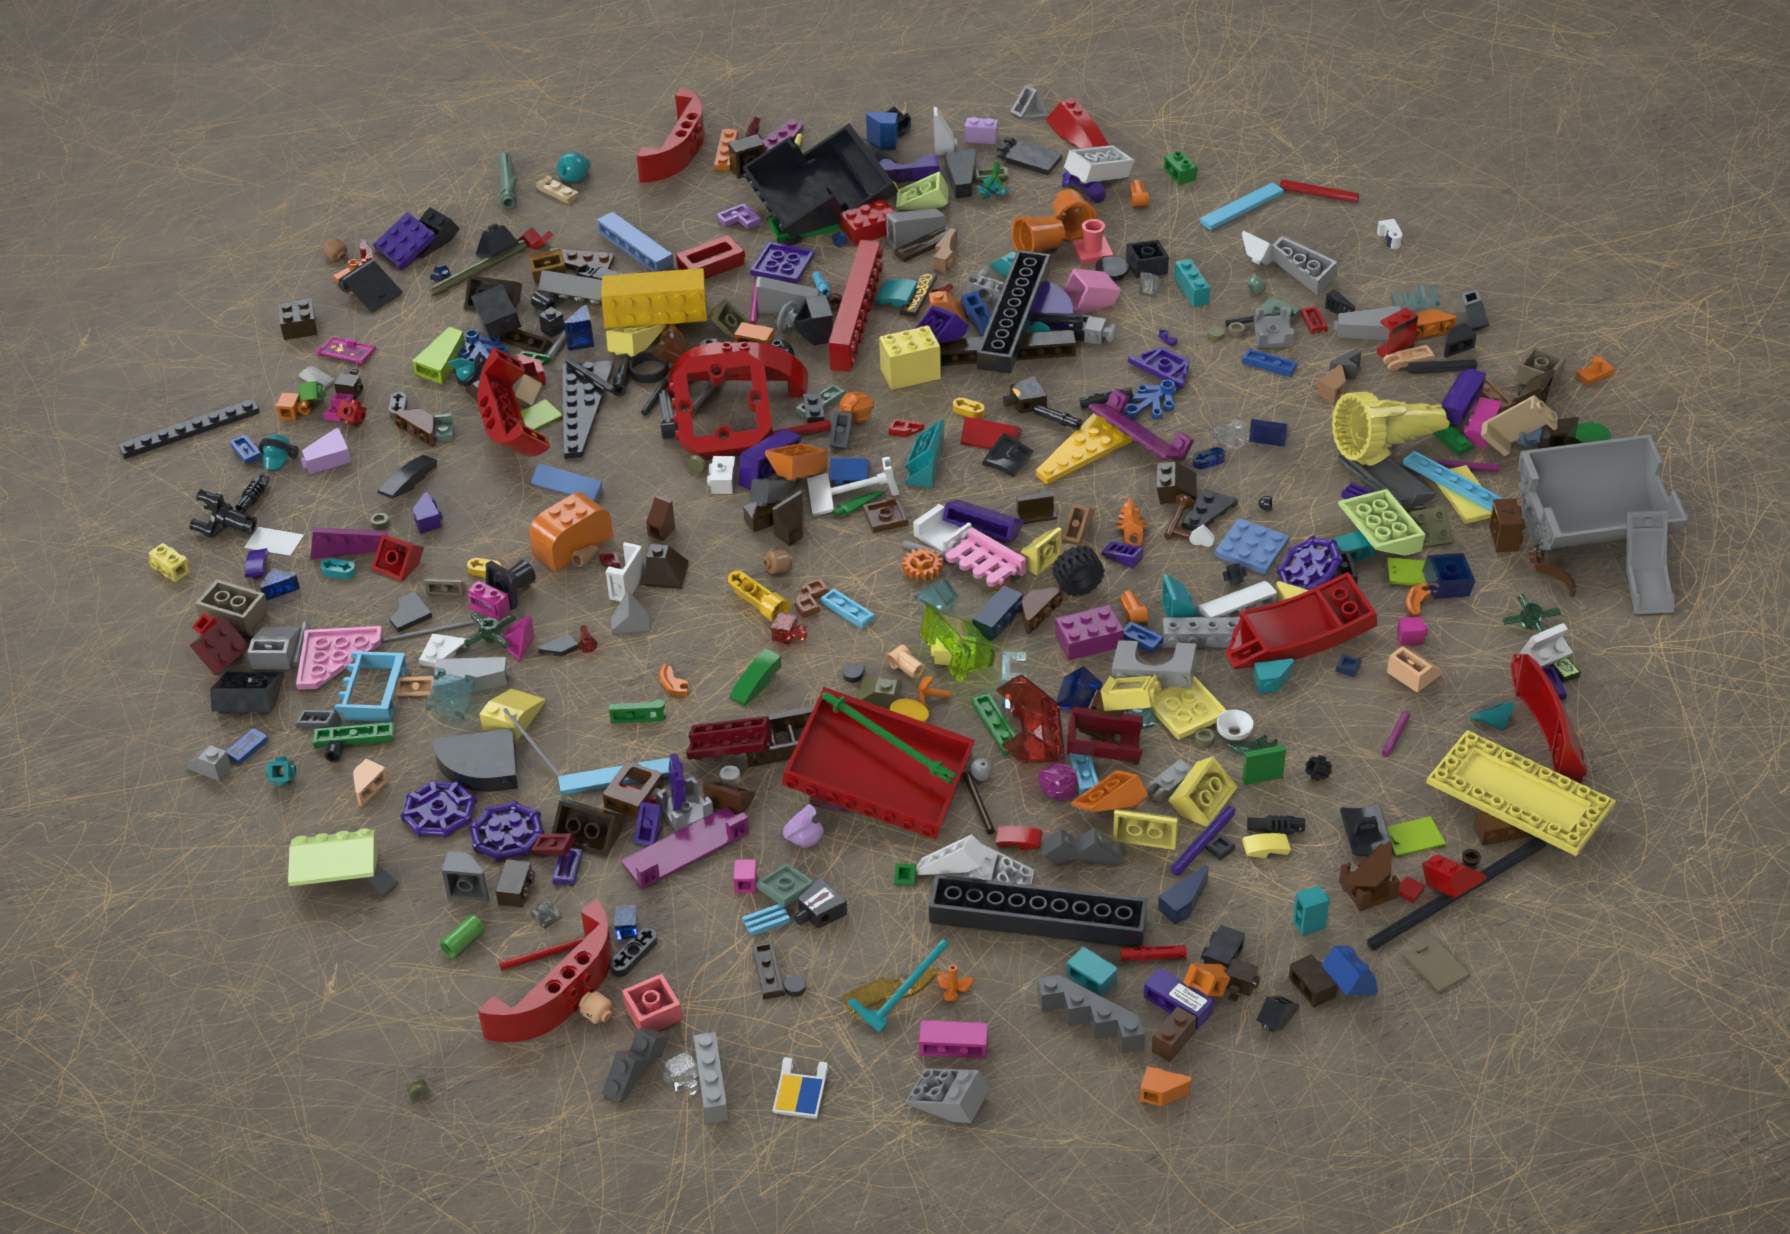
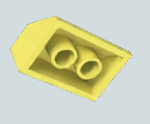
(1203, 792)
(1145, 829)

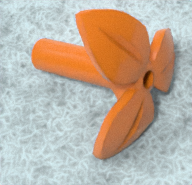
(924, 690)
(951, 982)

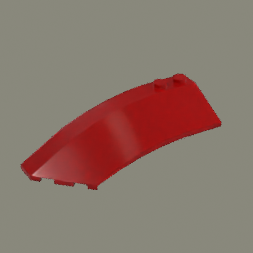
(1301, 624)
(1545, 705)

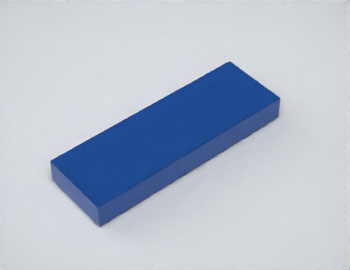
(1269, 362)

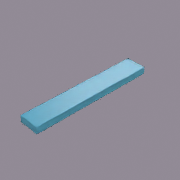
(1241, 206)
(1450, 480)
(602, 778)

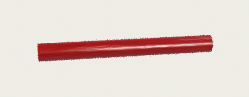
(539, 954)

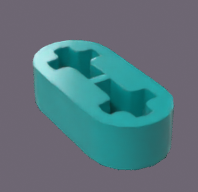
(338, 568)

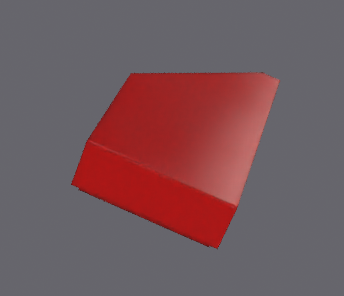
(905, 428)

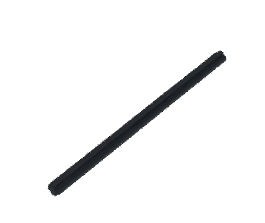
(1444, 900)

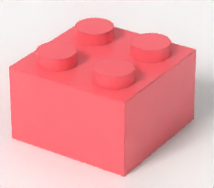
(652, 1004)

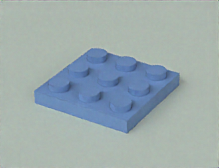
(1252, 546)

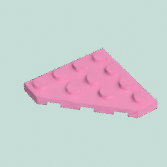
(330, 650)

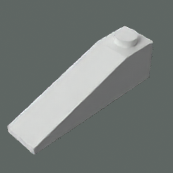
(955, 858)

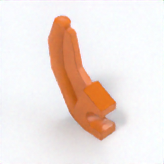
(1415, 596)
(673, 686)

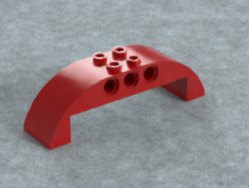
(680, 144)
(778, 364)
(500, 407)
(559, 990)

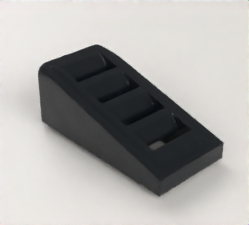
(1336, 302)

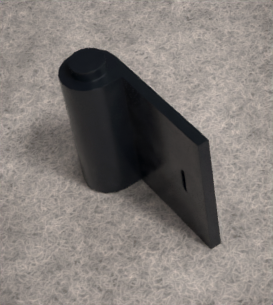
(370, 285)

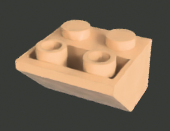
(1412, 669)

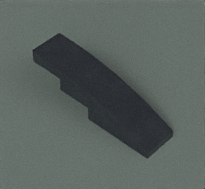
(405, 478)

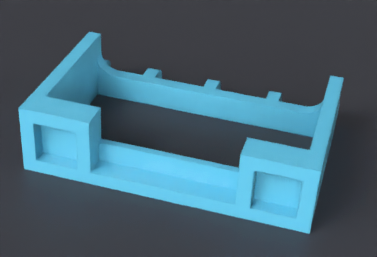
(372, 713)

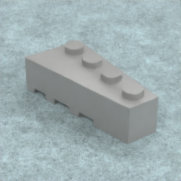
(1304, 264)

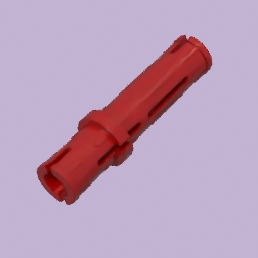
(1153, 953)

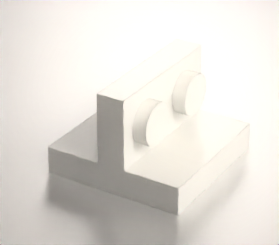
(1548, 646)

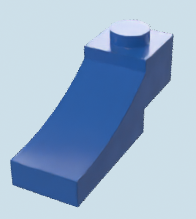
(976, 311)

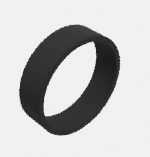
(647, 378)

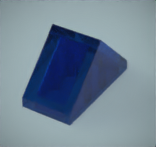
(279, 583)

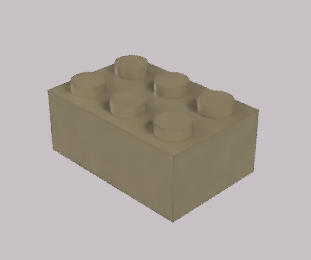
(235, 603)

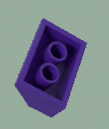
(944, 324)

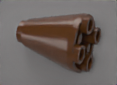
(671, 346)

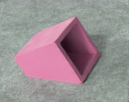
(1091, 290)

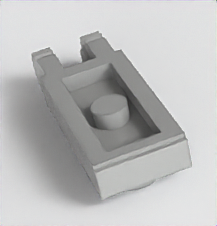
(1168, 780)

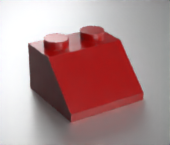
(1450, 876)

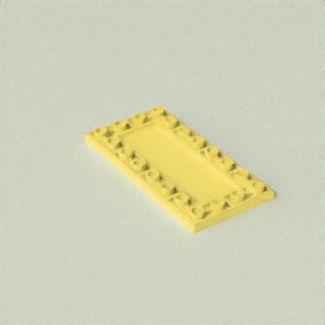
(1521, 792)

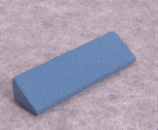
(566, 482)

